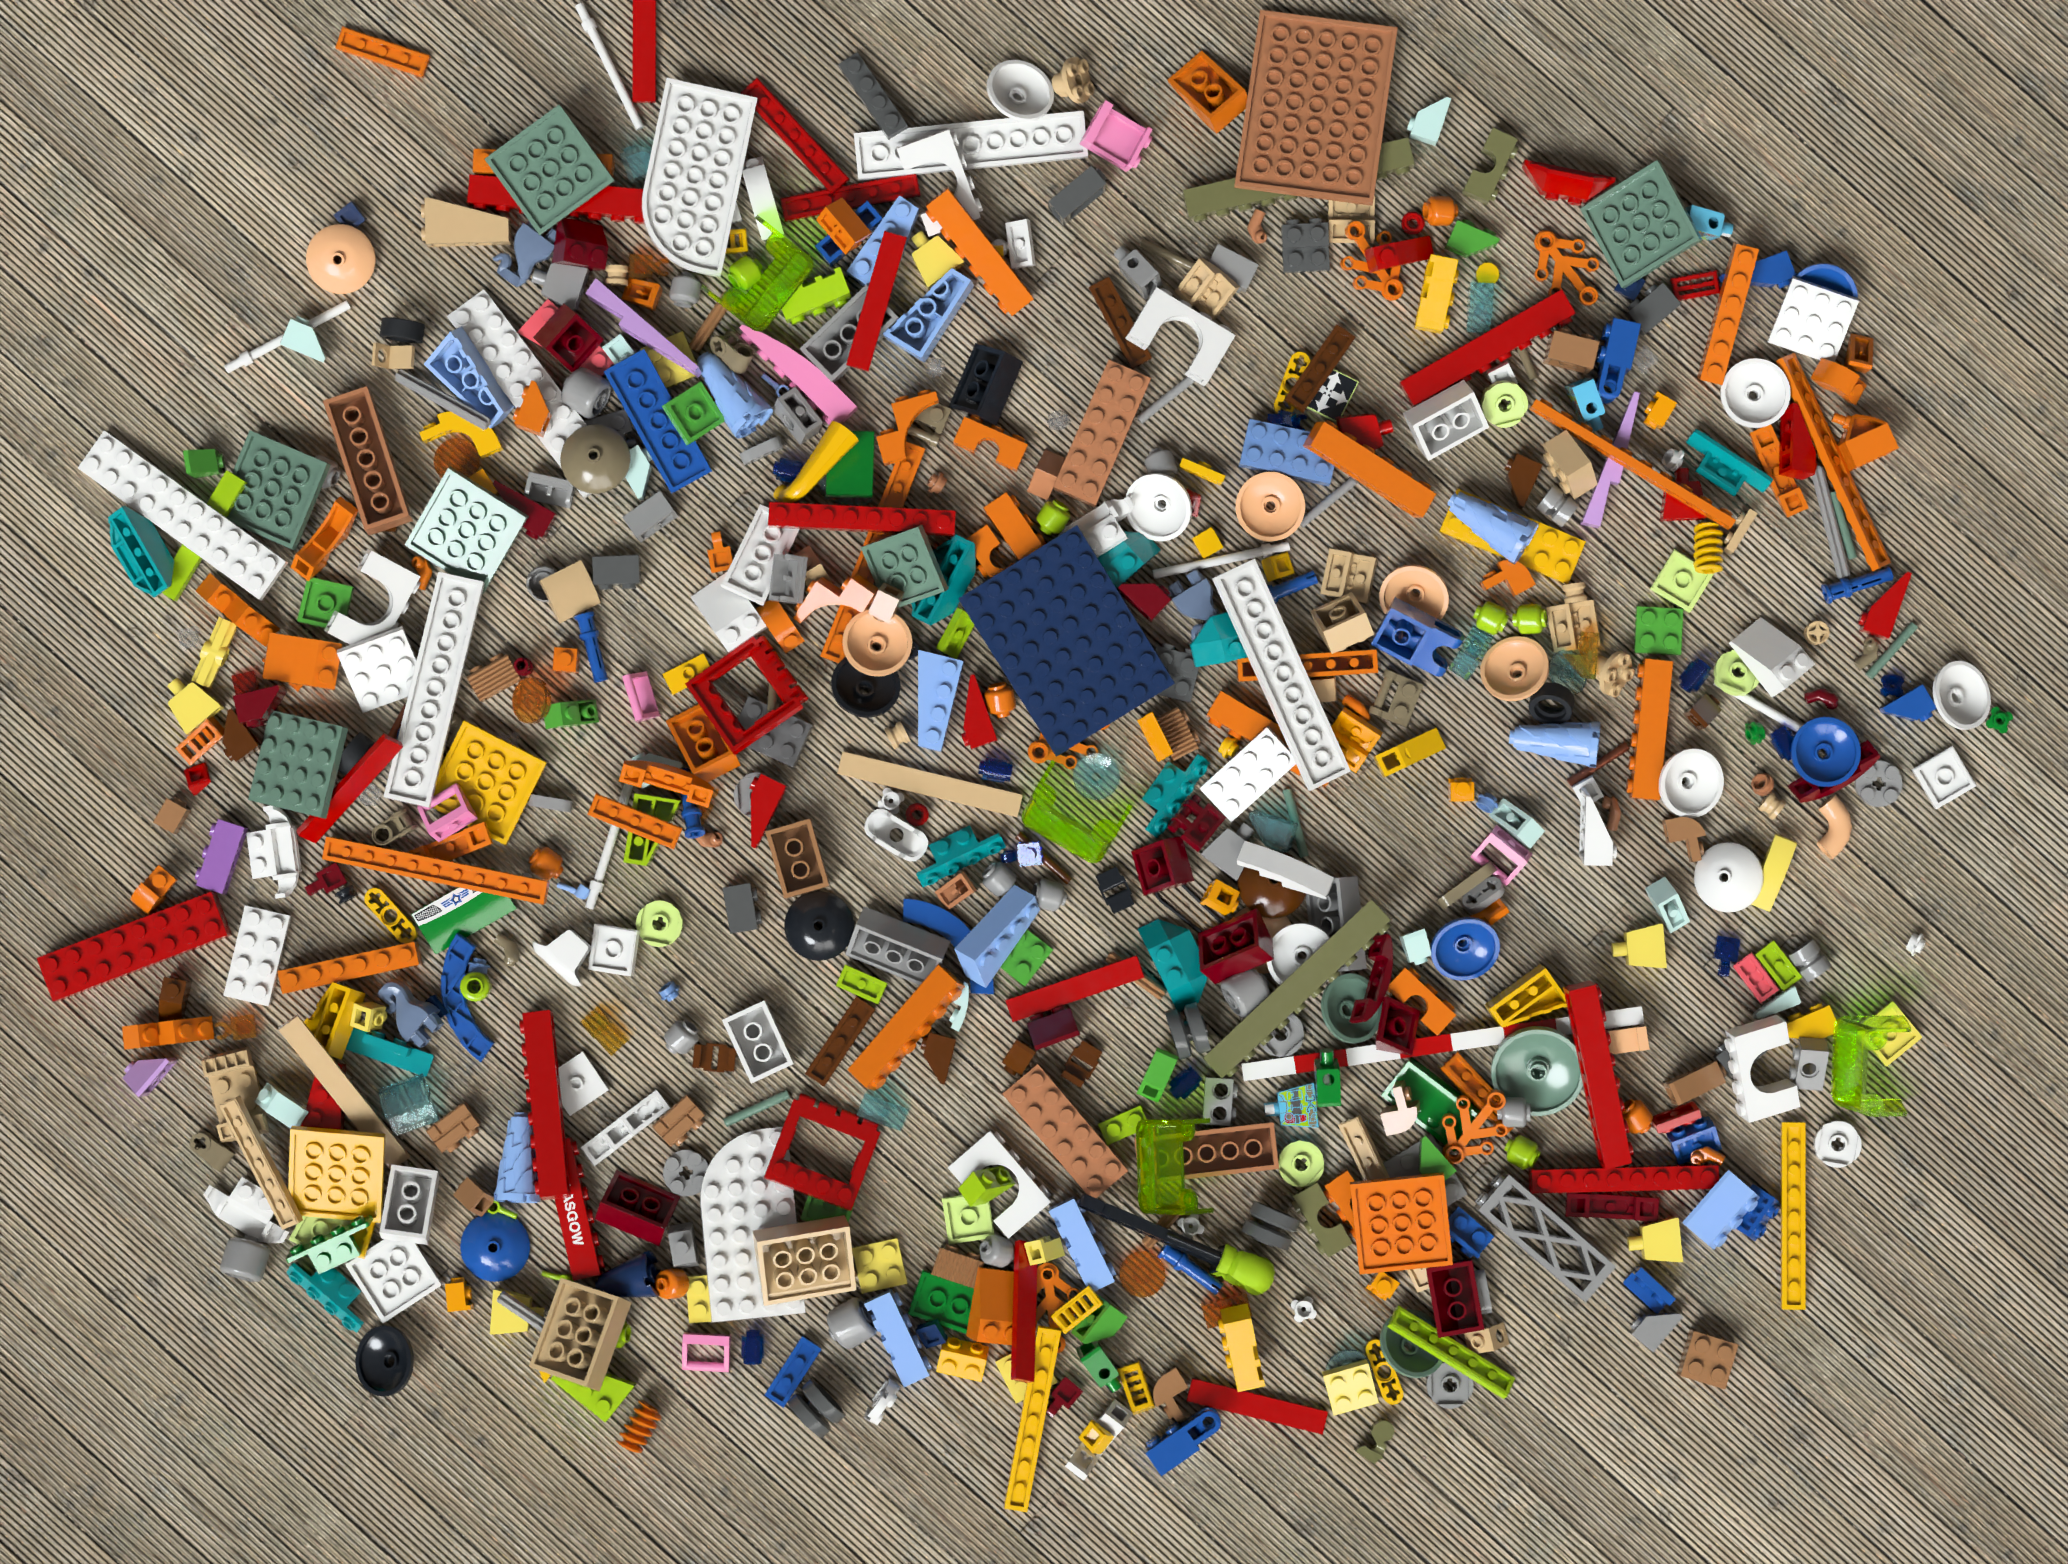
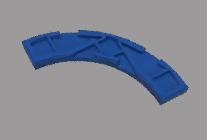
(943, 923)
(459, 1013)

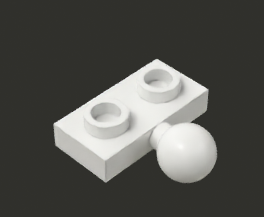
(1019, 244)

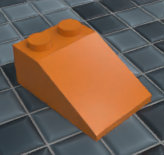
(1209, 91)
(301, 661)
(702, 744)
(992, 1307)

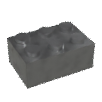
(784, 741)

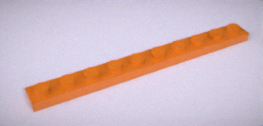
(1834, 463)
(1641, 468)
(893, 497)
(436, 870)

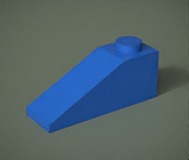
(1772, 271)

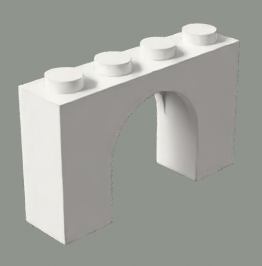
(941, 148)
(1212, 338)
(399, 585)
(1744, 1046)
(1030, 1198)

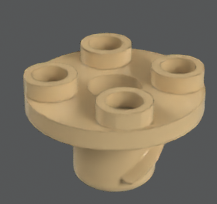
(1074, 80)
(1614, 672)

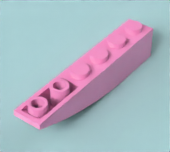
(803, 376)

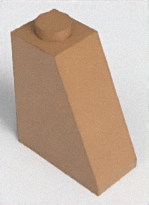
(1695, 1082)

